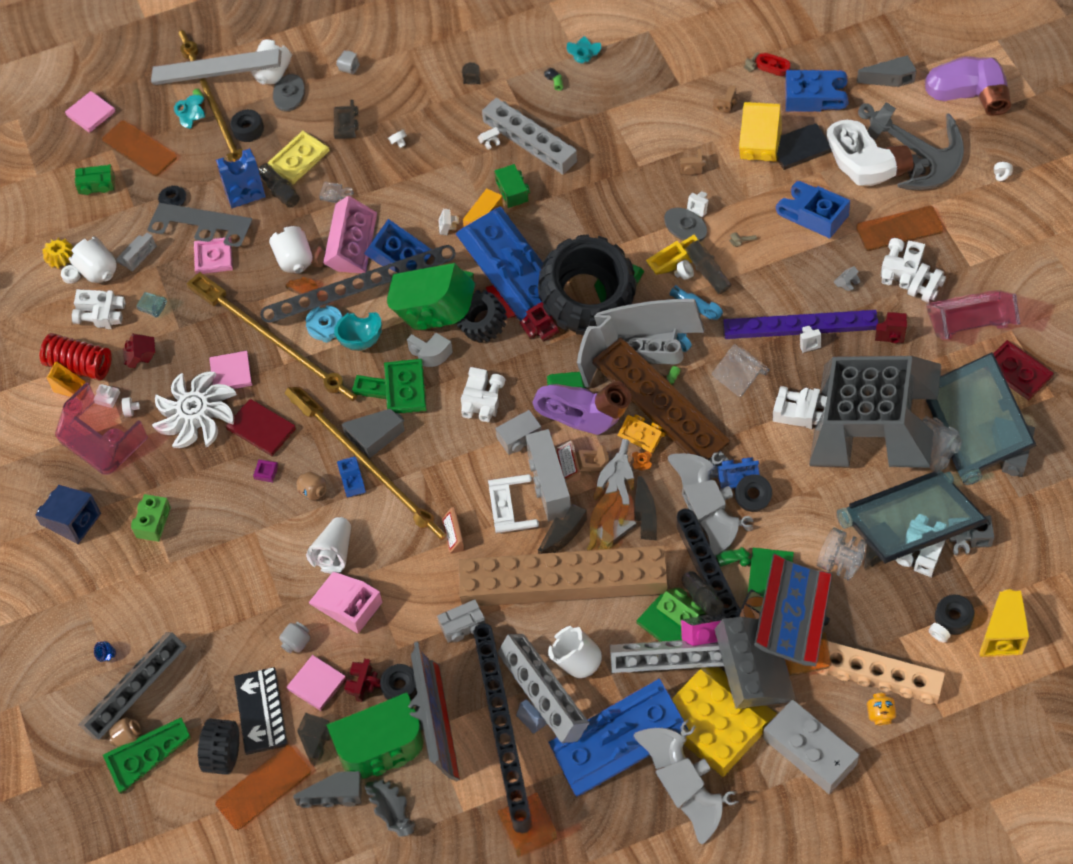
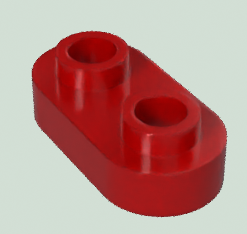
(772, 64)

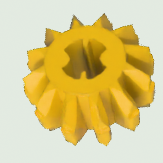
(57, 253)

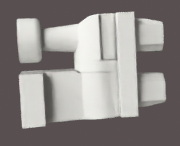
(901, 268)
(102, 307)
(477, 399)
(803, 411)
(927, 558)

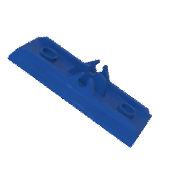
(504, 259)
(609, 738)

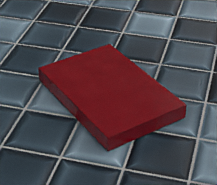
(1021, 371)
(261, 427)

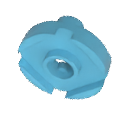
(314, 320)

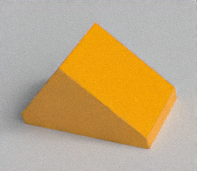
(63, 380)

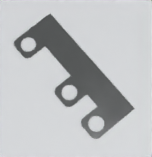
(204, 219)

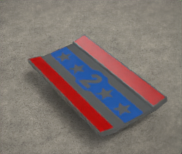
(793, 611)
(433, 713)

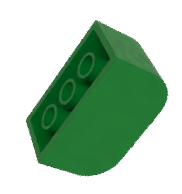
(431, 296)
(378, 737)

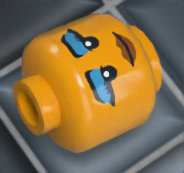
(881, 709)

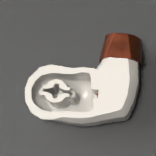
(862, 159)

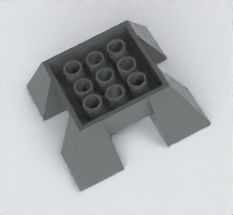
(875, 400)

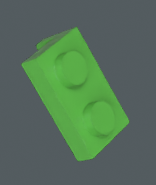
(678, 605)

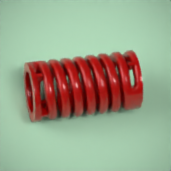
(76, 356)

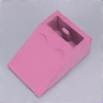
(347, 601)

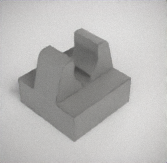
(846, 277)

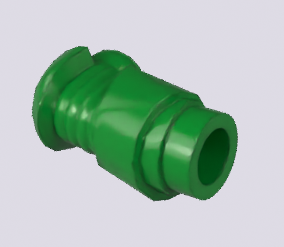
(730, 556)

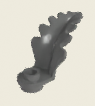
(390, 807)

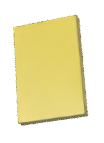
(298, 157)

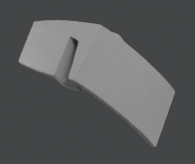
(646, 327)

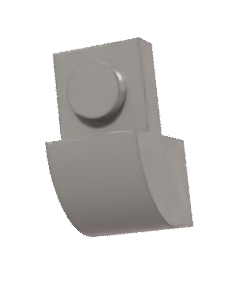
(433, 352)

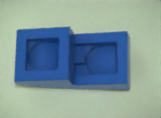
(351, 476)

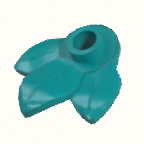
(583, 50)
(191, 110)

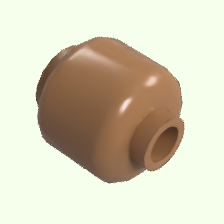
(311, 486)
(124, 732)

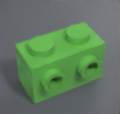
(151, 517)

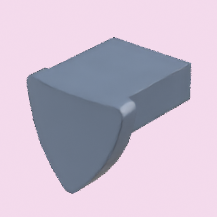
(530, 716)

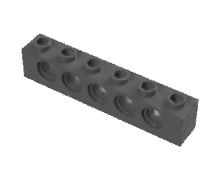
(132, 685)

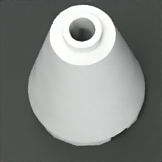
(331, 547)

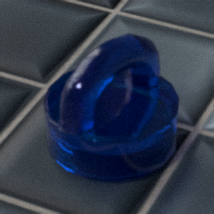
(104, 651)

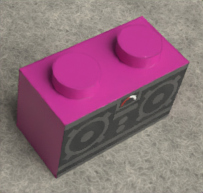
(700, 629)

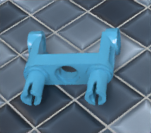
(711, 311)

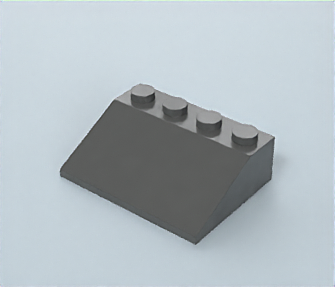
(752, 674)

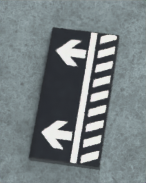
(260, 711)

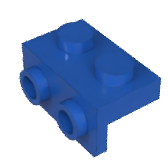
(731, 473)

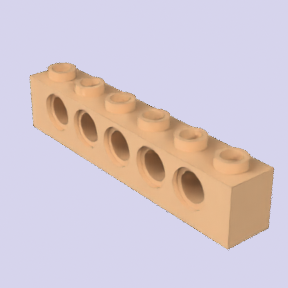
(889, 668)

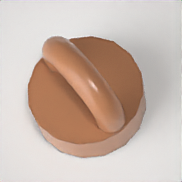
(318, 257)

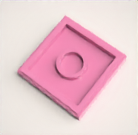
(90, 111)
(212, 256)
(231, 370)
(316, 683)

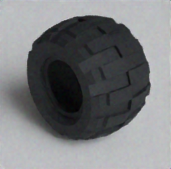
(588, 257)

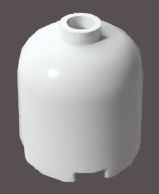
(272, 75)
(291, 249)
(93, 260)
(575, 652)

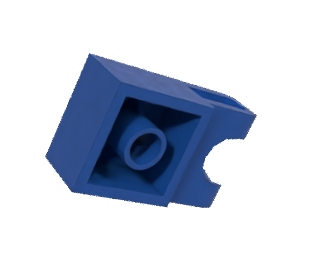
(815, 90)
(241, 179)
(814, 208)

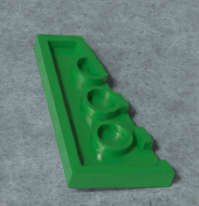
(137, 758)

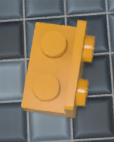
(641, 433)

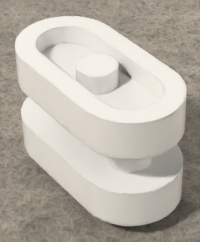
(930, 291)

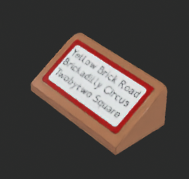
(568, 462)
(452, 531)

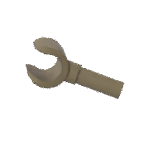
(750, 63)
(736, 240)

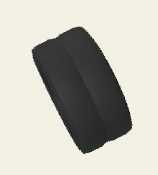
(250, 133)
(748, 503)
(959, 604)
(395, 673)

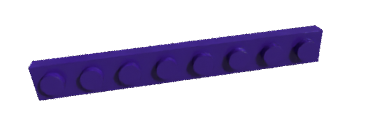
(793, 324)

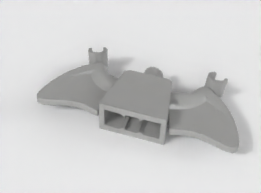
(707, 499)
(683, 778)

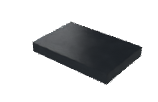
(802, 146)

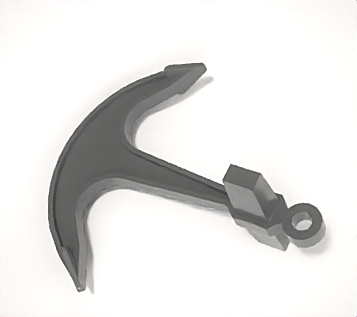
(942, 162)

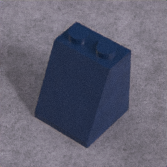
(68, 513)

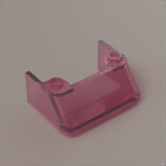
(973, 311)
(101, 452)

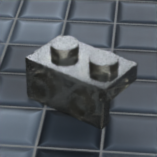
(345, 121)

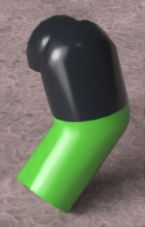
(557, 77)

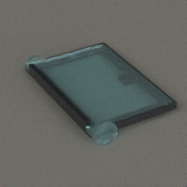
(985, 414)
(912, 515)

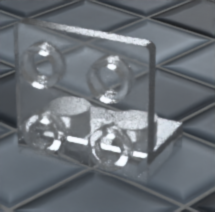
(739, 369)

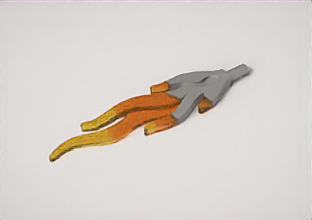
(614, 498)

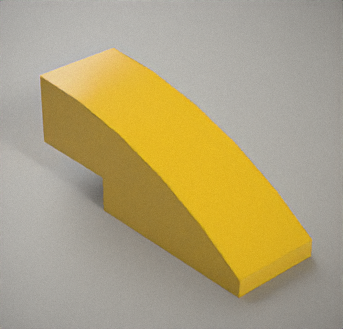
(669, 257)

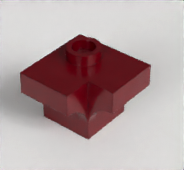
(538, 323)
(892, 329)
(138, 349)

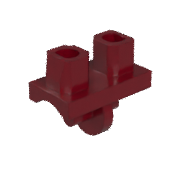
(365, 679)

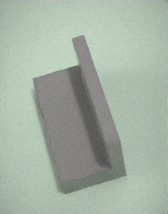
(136, 251)

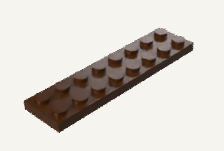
(661, 401)

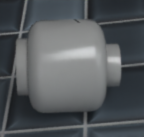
(294, 637)

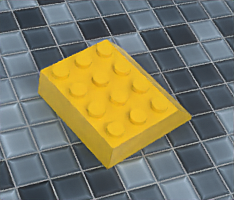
(721, 729)

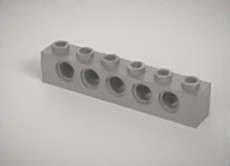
(530, 136)
(663, 656)
(543, 688)

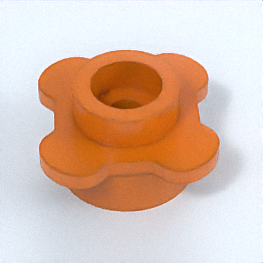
(641, 465)

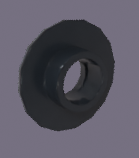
(178, 200)

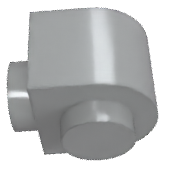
(348, 62)

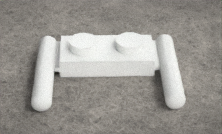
(502, 504)

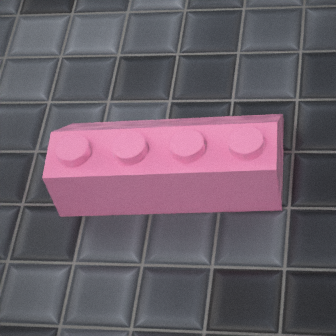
(350, 236)

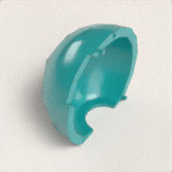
(358, 332)

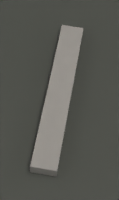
(216, 66)

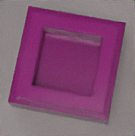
(265, 470)

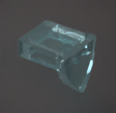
(151, 304)

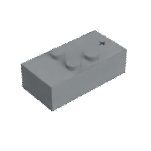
(548, 475)
(810, 746)

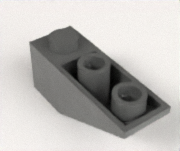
(889, 73)
(336, 789)

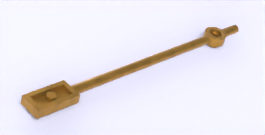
(190, 51)
(215, 294)
(312, 409)

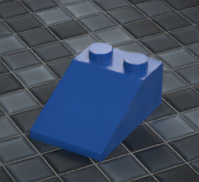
(393, 245)

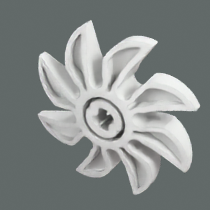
(194, 409)

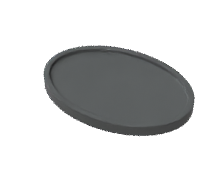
(288, 92)
(684, 224)

